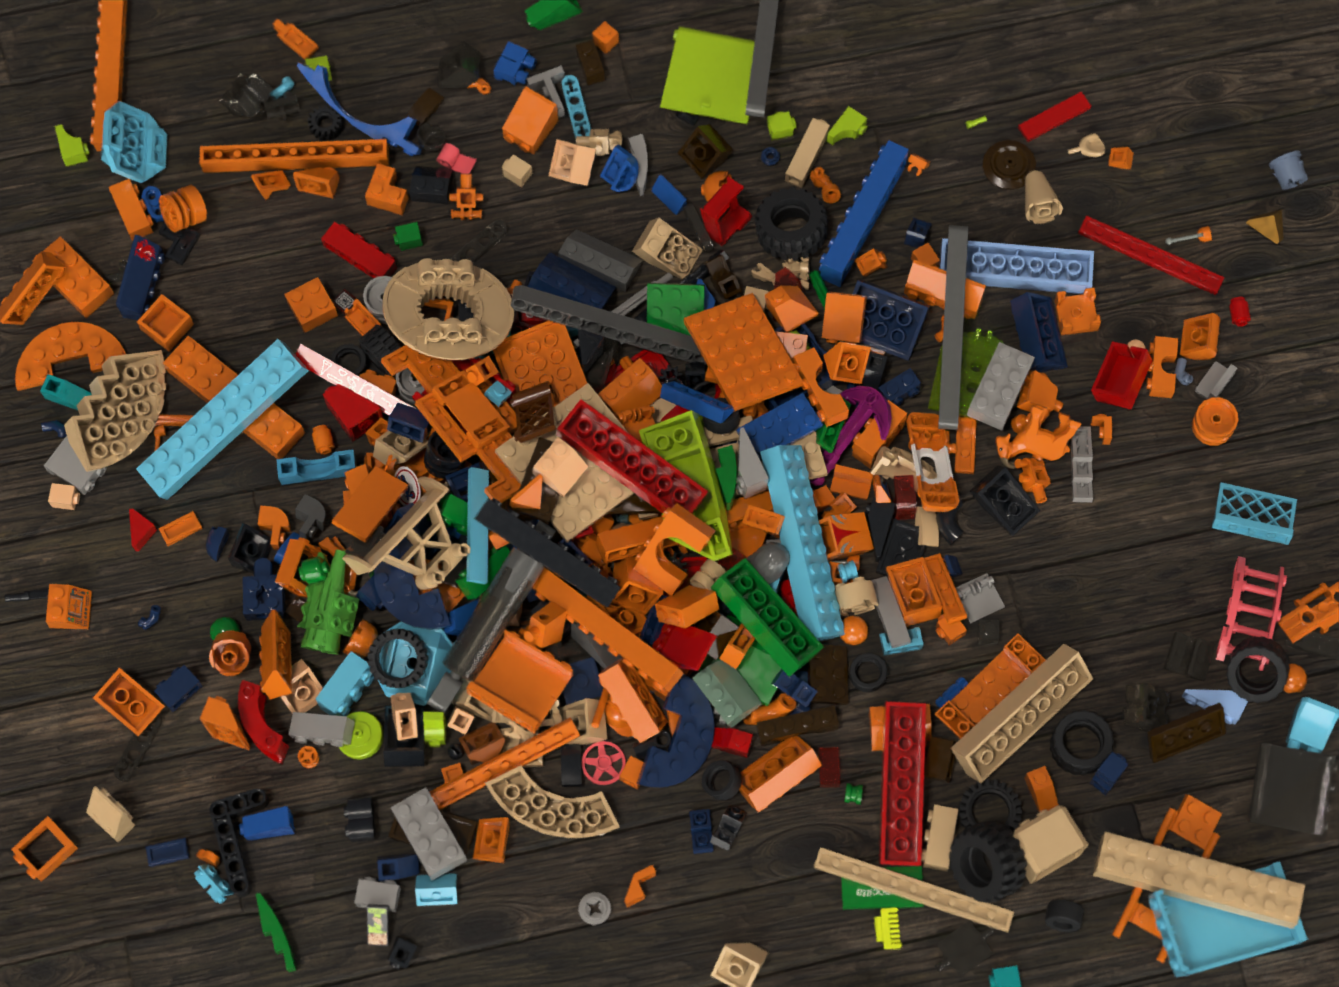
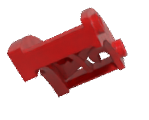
(252, 714)

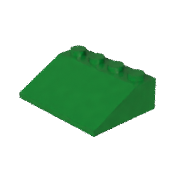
(756, 669)

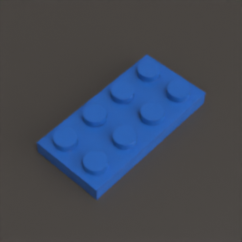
(783, 425)

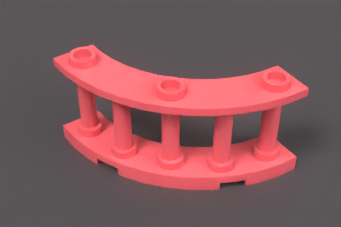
(1236, 605)

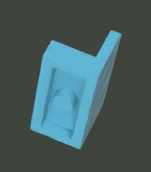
(436, 892)

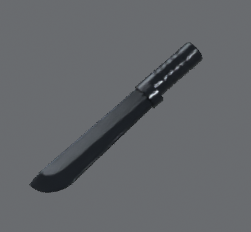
(27, 595)

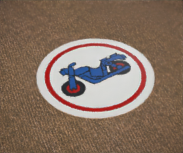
(413, 492)

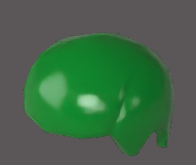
(223, 624)

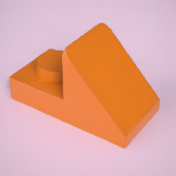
(270, 182)

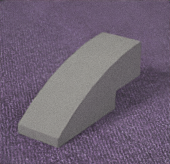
(638, 150)

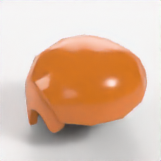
(855, 630)
(1296, 679)

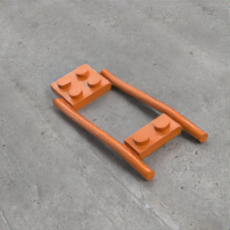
(1195, 824)

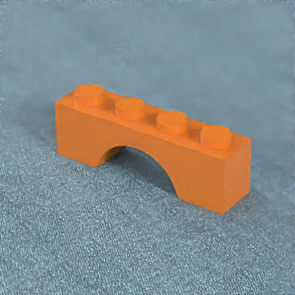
(830, 406)

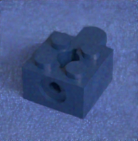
(262, 593)

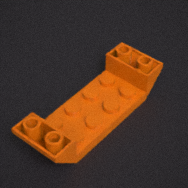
(990, 686)

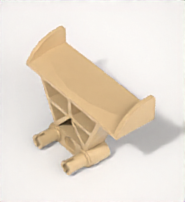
(427, 575)

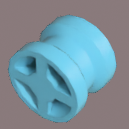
(847, 571)

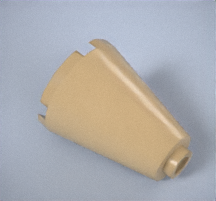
(1040, 199)

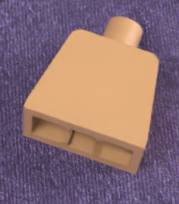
(403, 707)

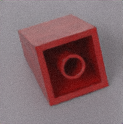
(351, 410)

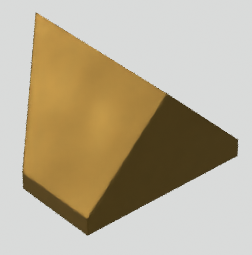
(1269, 225)

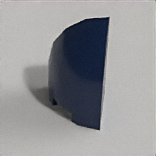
(216, 541)

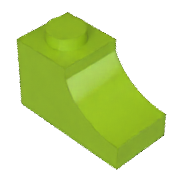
(849, 125)
(71, 148)
(434, 728)

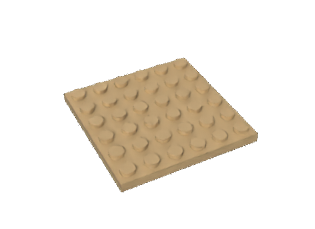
(592, 493)

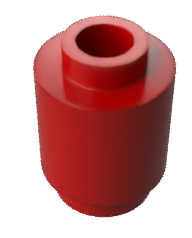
(1239, 311)

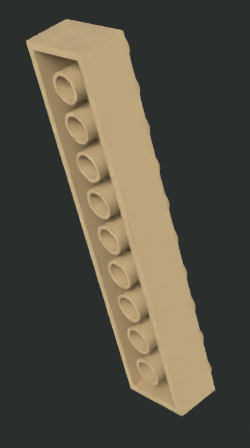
(1199, 880)

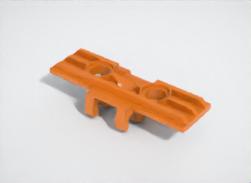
(1321, 615)

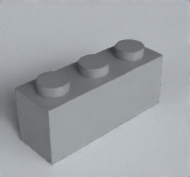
(321, 729)

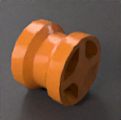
(306, 754)

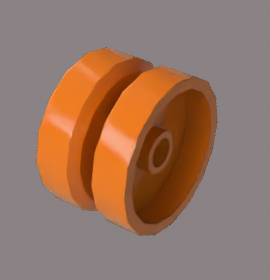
(1215, 421)

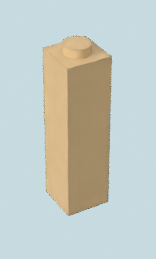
(807, 152)

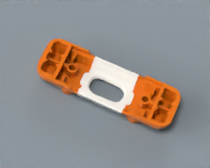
(929, 441)

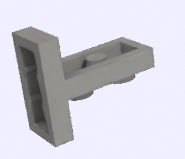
(545, 82)

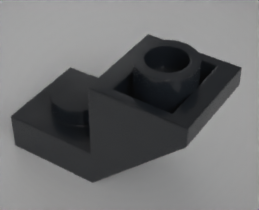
(728, 827)

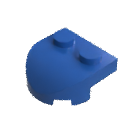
(620, 170)

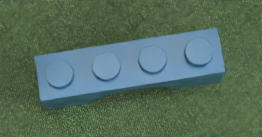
(298, 470)

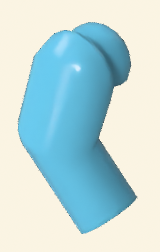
(285, 87)

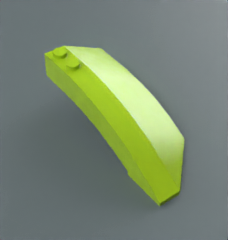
(685, 446)

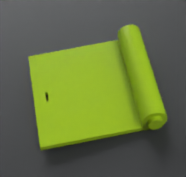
(709, 75)

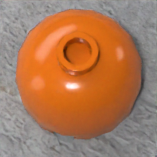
(714, 183)
(361, 639)

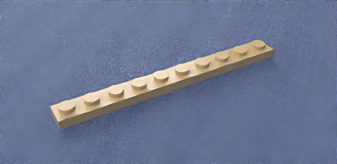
(913, 889)

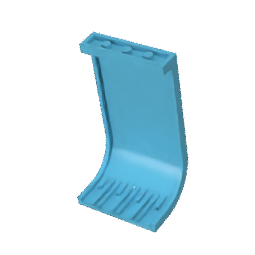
(1209, 937)

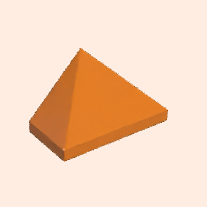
(529, 496)

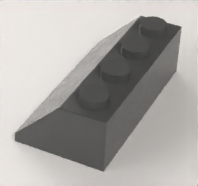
(600, 259)

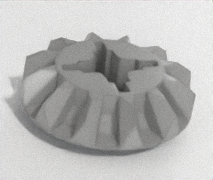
(593, 899)

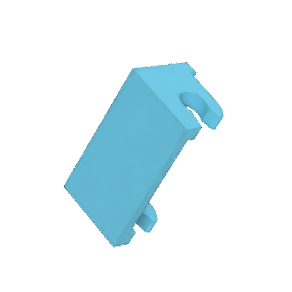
(916, 643)

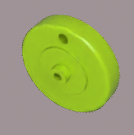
(366, 736)

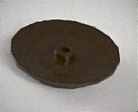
(1008, 164)

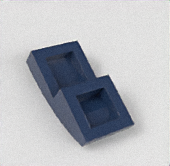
(795, 688)

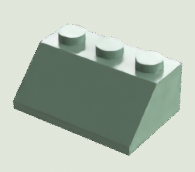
(727, 692)

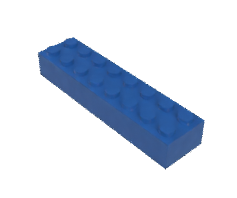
(864, 213)

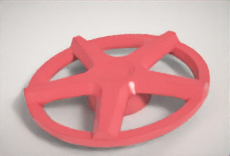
(603, 763)

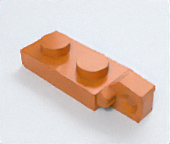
(295, 39)

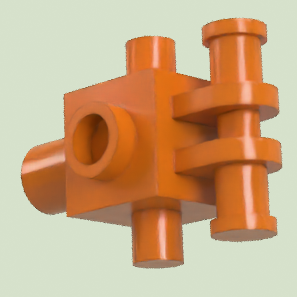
(466, 198)
(1034, 477)

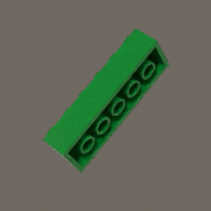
(767, 617)

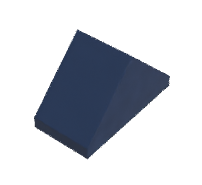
(917, 233)

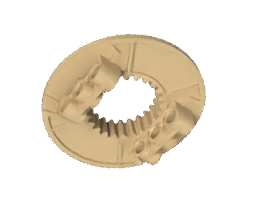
(452, 337)

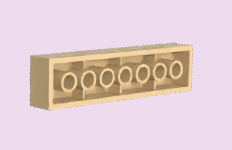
(1022, 713)

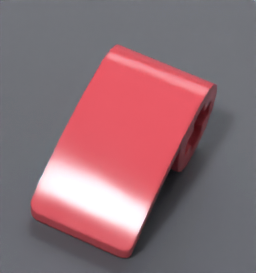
(452, 159)

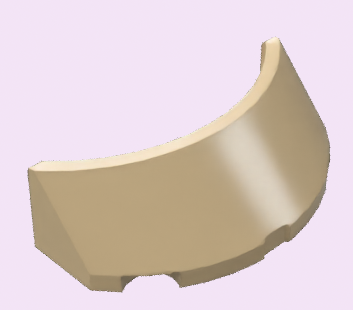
(899, 463)

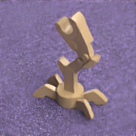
(766, 274)
(519, 733)

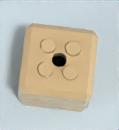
(1049, 842)

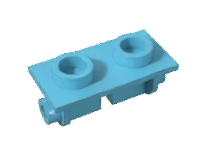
(206, 876)

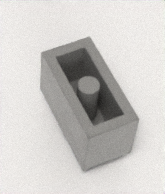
(377, 893)

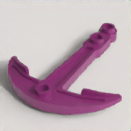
(869, 402)

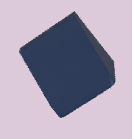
(952, 566)

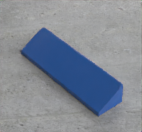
(696, 401)

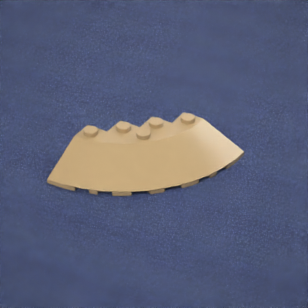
(119, 411)

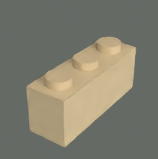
(939, 837)

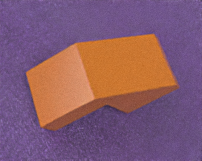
(635, 892)

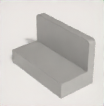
(1215, 380)

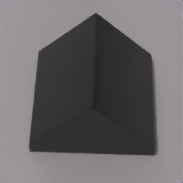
(248, 548)

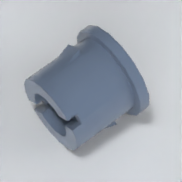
(1289, 170)

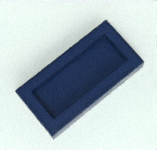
(167, 852)

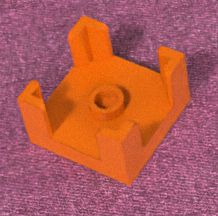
(1077, 312)

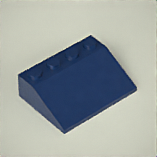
(570, 282)
(891, 319)

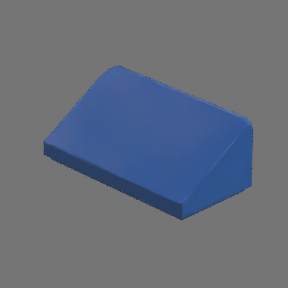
(669, 195)

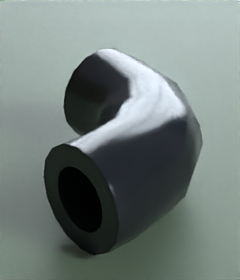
(947, 524)

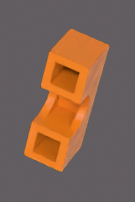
(1160, 382)

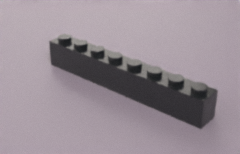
(546, 552)

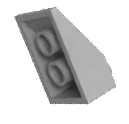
(750, 472)

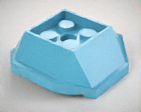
(132, 143)
(396, 658)

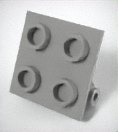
(979, 598)

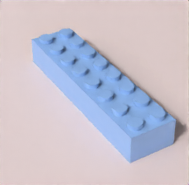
(1026, 266)

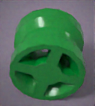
(853, 793)

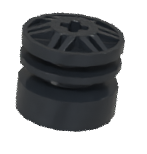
(439, 458)

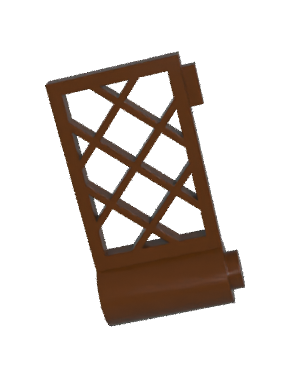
(532, 399)

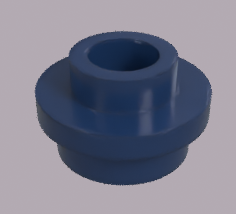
(770, 151)

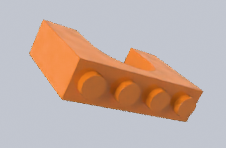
(653, 562)

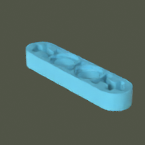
(575, 109)

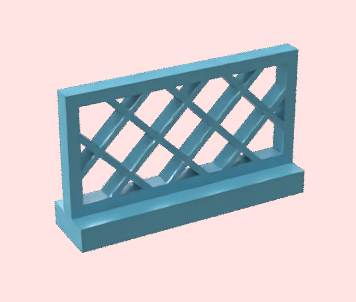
(1236, 524)

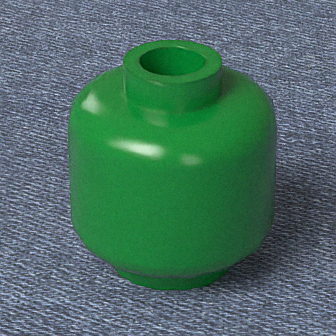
(314, 570)

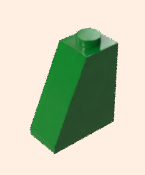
(550, 12)

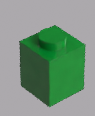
(407, 236)

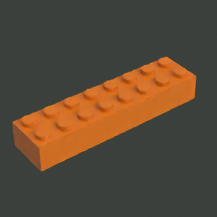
(208, 376)

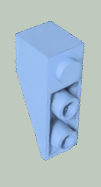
(1231, 702)

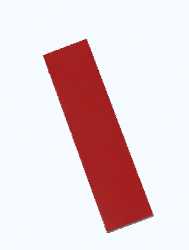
(1054, 116)

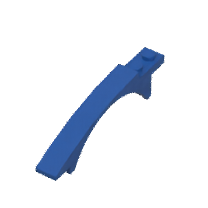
(395, 133)

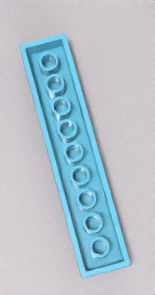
(222, 419)
(803, 539)

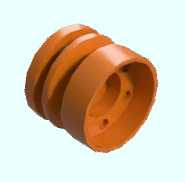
(182, 208)

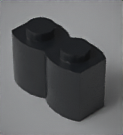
(360, 820)

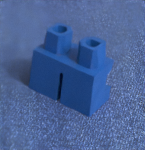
(512, 63)

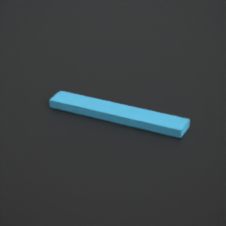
(477, 533)

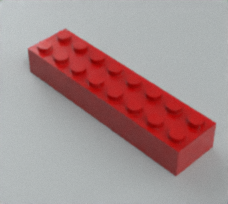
(629, 460)
(902, 783)

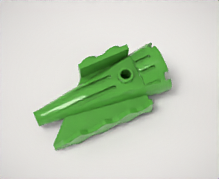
(328, 609)

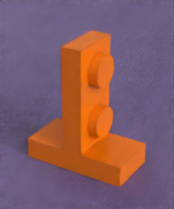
(763, 520)

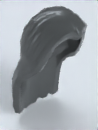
(770, 561)

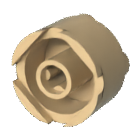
(856, 596)

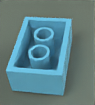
(345, 686)

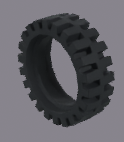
(381, 675)

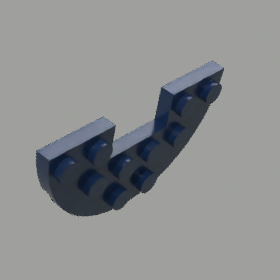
(402, 596)
(690, 739)

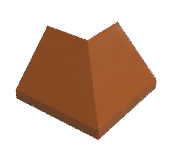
(482, 743)

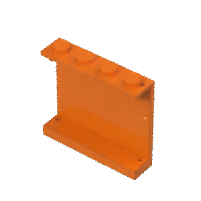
(521, 681)

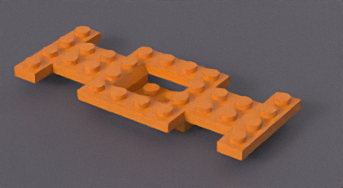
(484, 421)

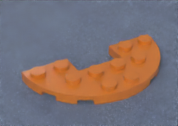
(63, 344)

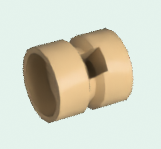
(708, 575)

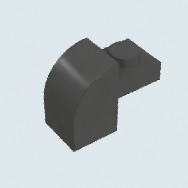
(313, 514)

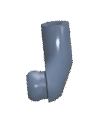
(1183, 377)

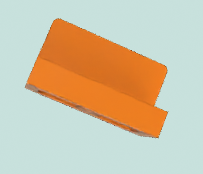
(851, 481)

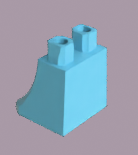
(1311, 725)

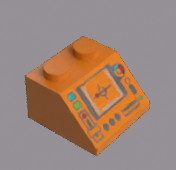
(68, 607)

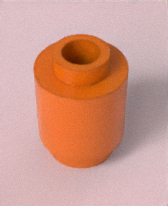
(322, 439)

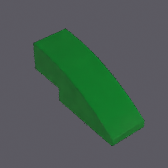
(727, 474)

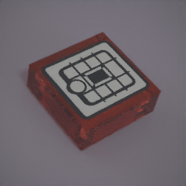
(343, 301)

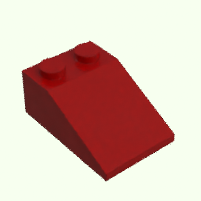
(684, 646)

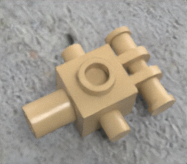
(600, 140)

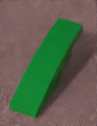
(272, 926)

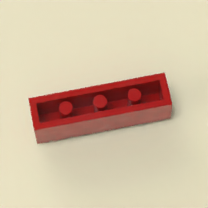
(358, 252)

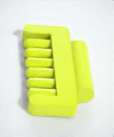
(883, 929)

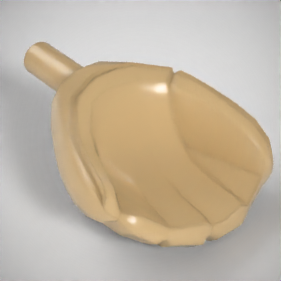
(1090, 146)

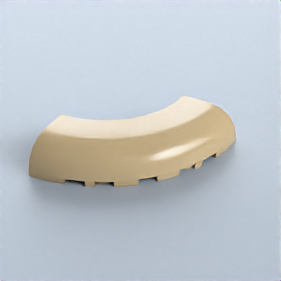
(551, 812)

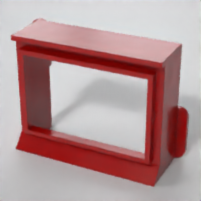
(734, 219)

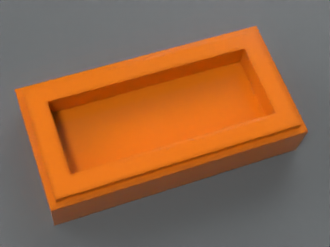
(180, 528)

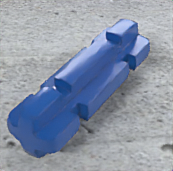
(951, 692)

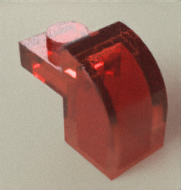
(904, 497)

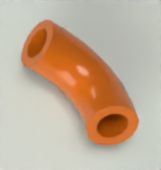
(778, 708)

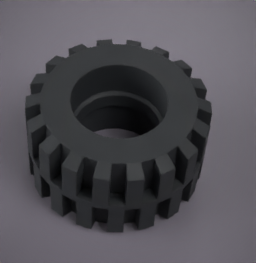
(377, 344)

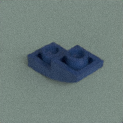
(701, 831)

